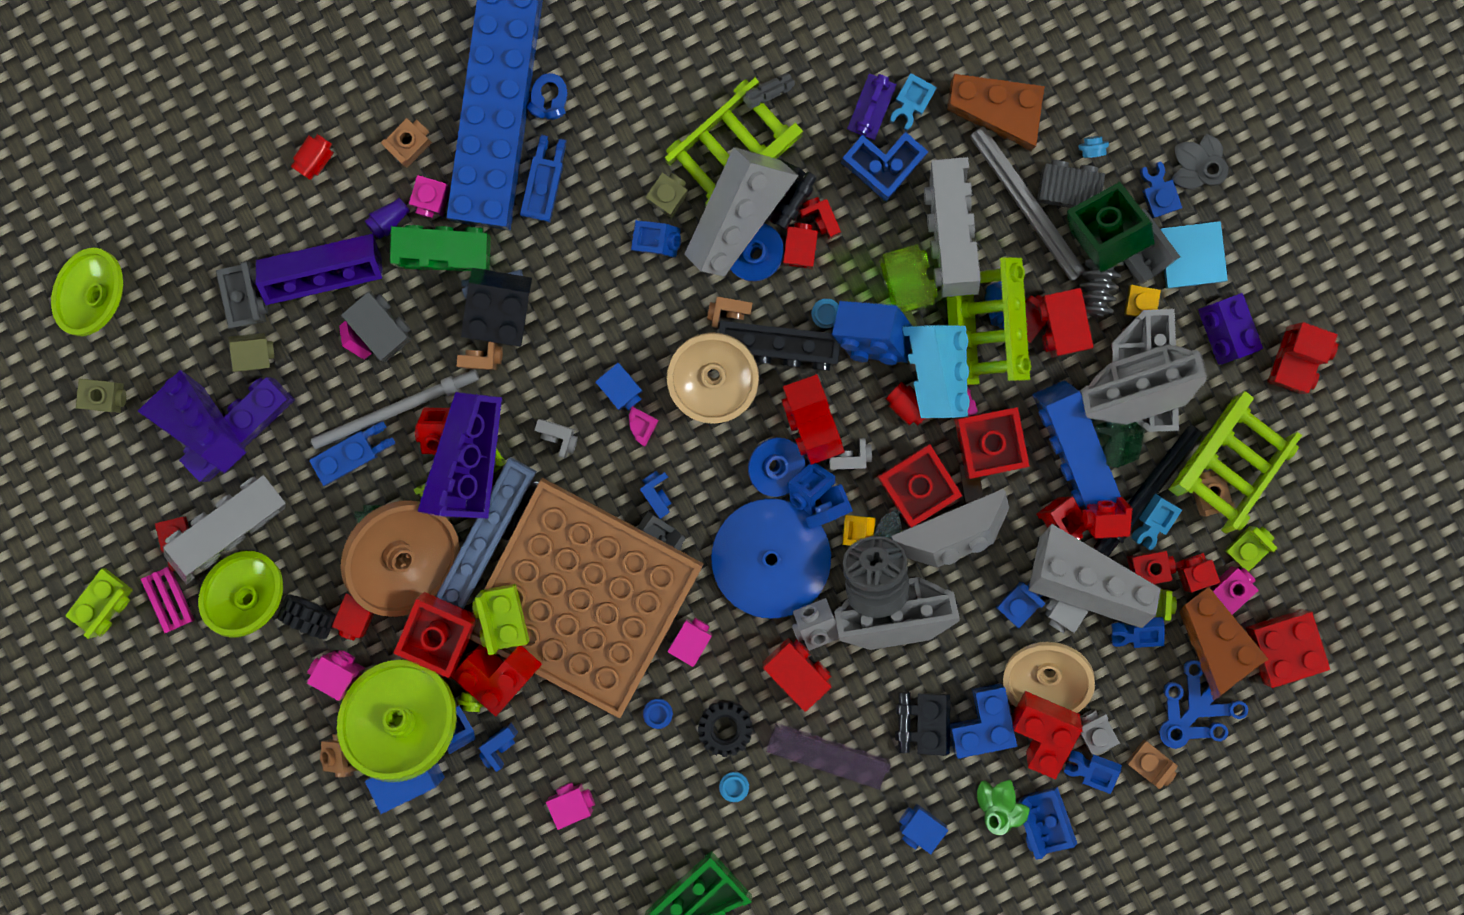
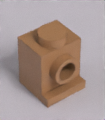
(407, 153)
(1210, 479)

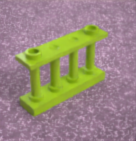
(784, 136)
(962, 313)
(1206, 458)

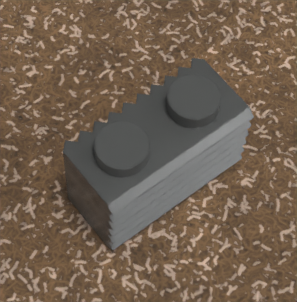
(1067, 185)

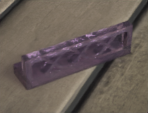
(828, 755)

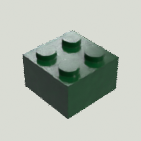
(1110, 227)

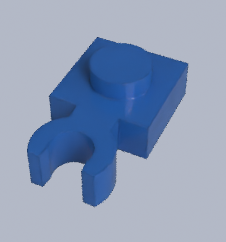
(1161, 196)
(1149, 636)
(1097, 773)

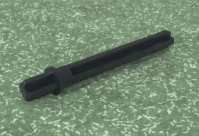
(1155, 482)

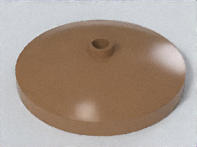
(397, 557)

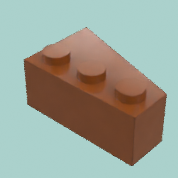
(999, 105)
(1220, 642)

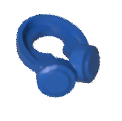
(557, 109)

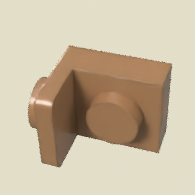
(734, 308)
(474, 359)
(1152, 765)

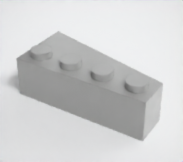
(737, 209)
(952, 228)
(223, 527)
(1090, 580)

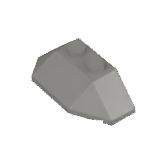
(1144, 333)
(1144, 385)
(956, 532)
(922, 618)

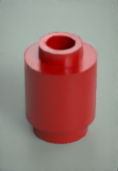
(312, 156)
(905, 404)

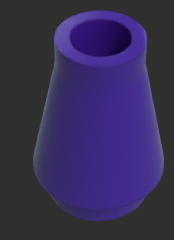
(382, 219)

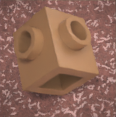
(333, 758)

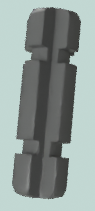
(768, 90)

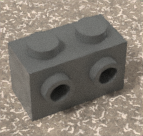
(377, 326)

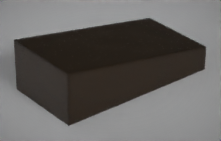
(971, 487)

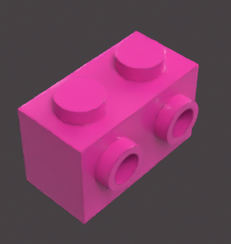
(334, 673)

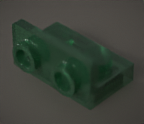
(1124, 442)

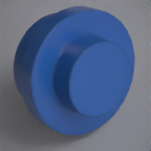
(657, 713)

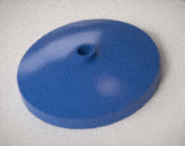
(766, 529)

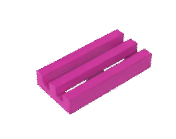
(157, 605)

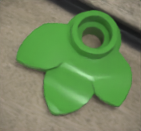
(1001, 803)

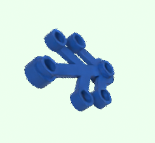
(1198, 706)

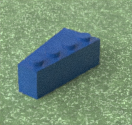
(1076, 444)

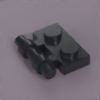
(788, 206)
(932, 725)

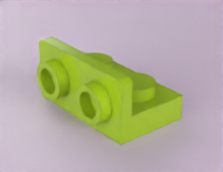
(99, 603)
(500, 618)

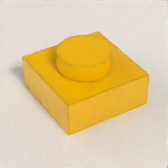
(1141, 299)
(857, 528)

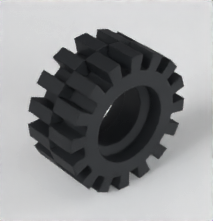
(306, 616)
(728, 746)

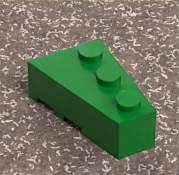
(439, 248)
(703, 891)

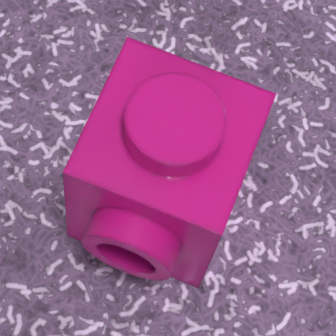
(429, 197)
(1235, 588)
(691, 641)
(570, 804)

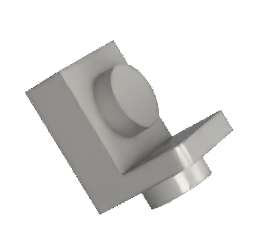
(552, 432)
(847, 461)
(1097, 732)

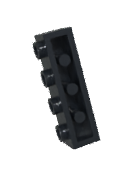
(785, 344)

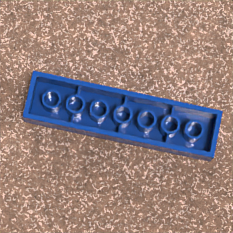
(494, 112)

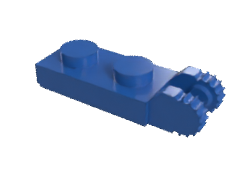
(543, 182)
(349, 455)

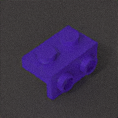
(1230, 329)

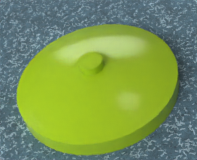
(396, 721)

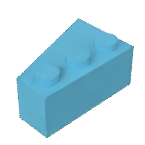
(941, 370)

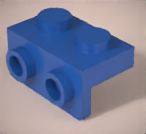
(1047, 823)

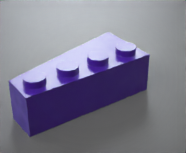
(192, 418)
(464, 459)

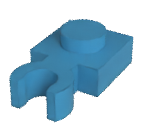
(914, 98)
(1157, 518)

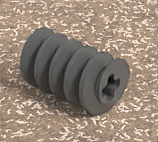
(1098, 289)

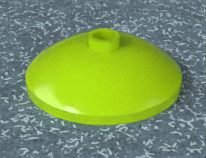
(87, 292)
(232, 585)

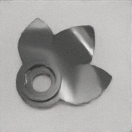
(1195, 162)

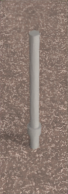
(447, 386)

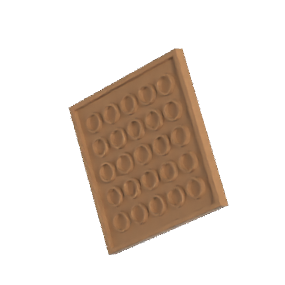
(591, 595)

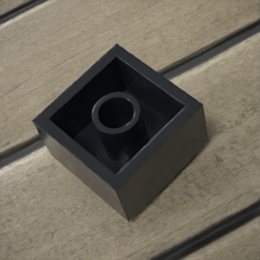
(496, 307)

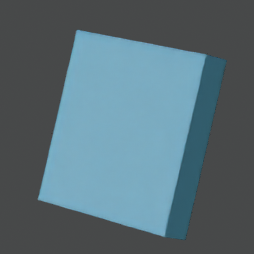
(1200, 255)

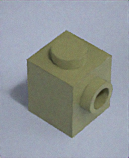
(667, 194)
(250, 352)
(100, 395)

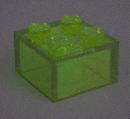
(907, 279)

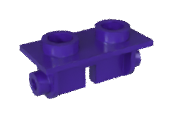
(872, 106)

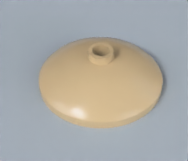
(707, 397)
(1068, 684)

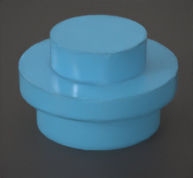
(1093, 147)
(824, 313)
(734, 786)

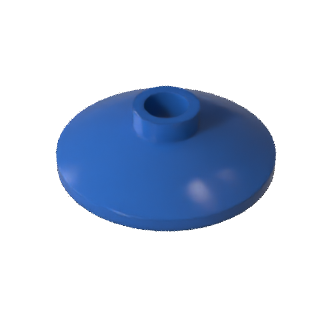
(772, 249)
(788, 465)

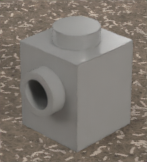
(1064, 615)

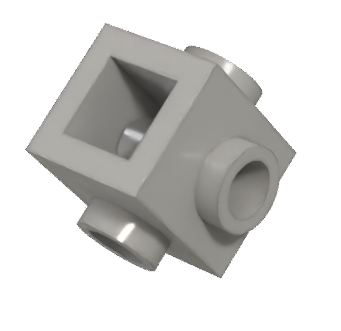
(815, 624)

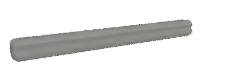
(1027, 203)

